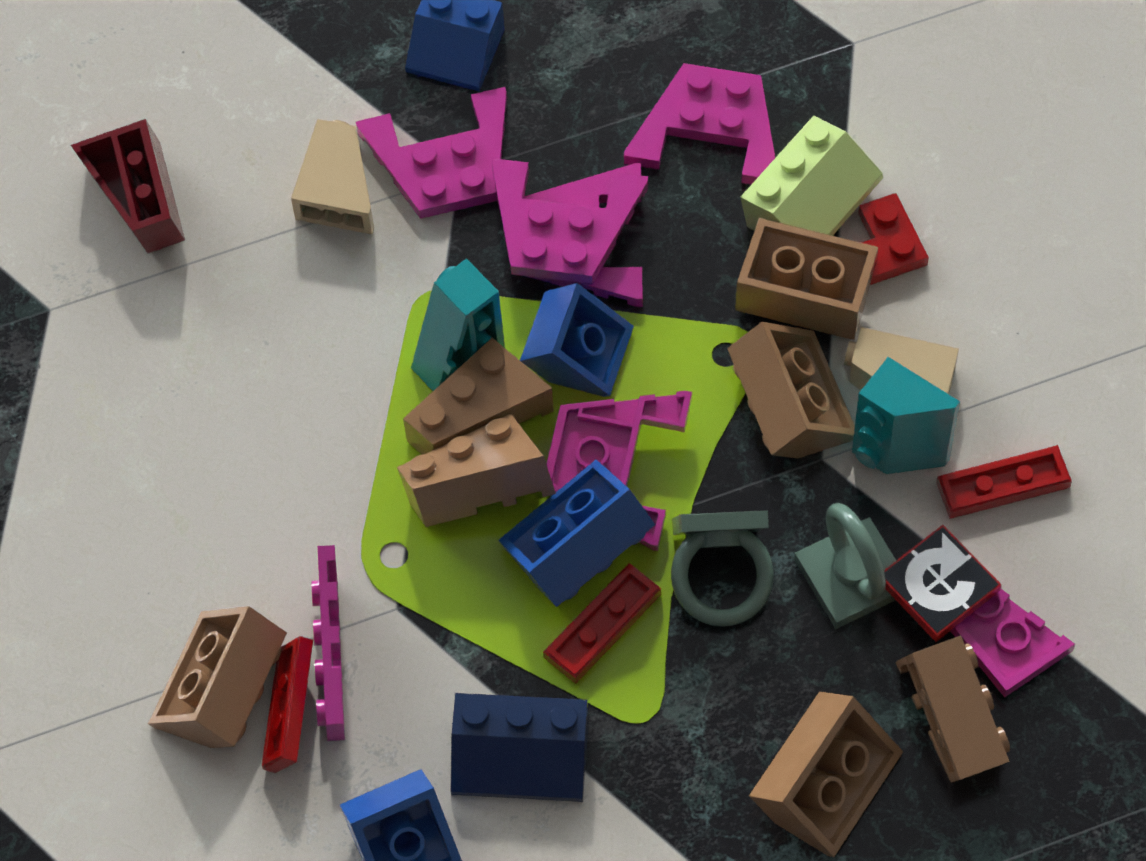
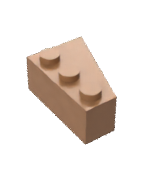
(479, 391)
(475, 471)
(956, 708)

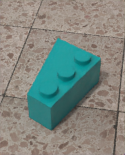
(457, 323)

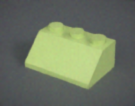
(813, 181)

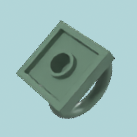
(717, 531)
(847, 567)

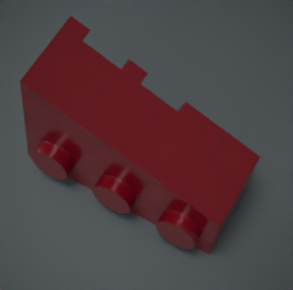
(136, 181)

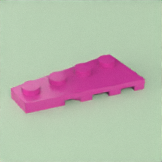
(327, 633)
(1011, 642)

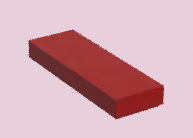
(1003, 482)
(602, 623)
(287, 705)

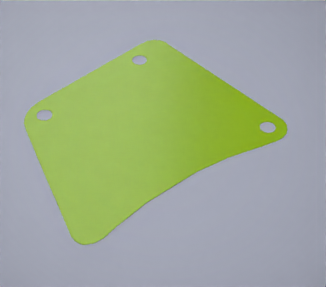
(474, 586)

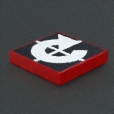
(940, 583)

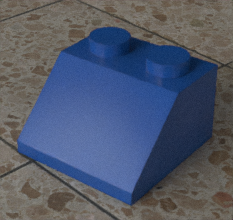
(455, 40)
(577, 341)
(401, 822)

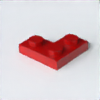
(894, 236)

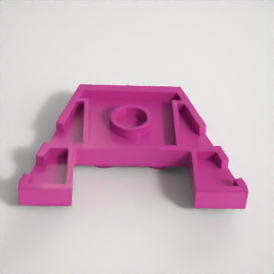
(710, 108)
(447, 170)
(591, 191)
(561, 238)
(610, 434)

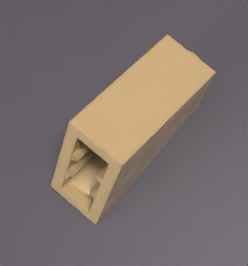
(333, 180)
(927, 359)

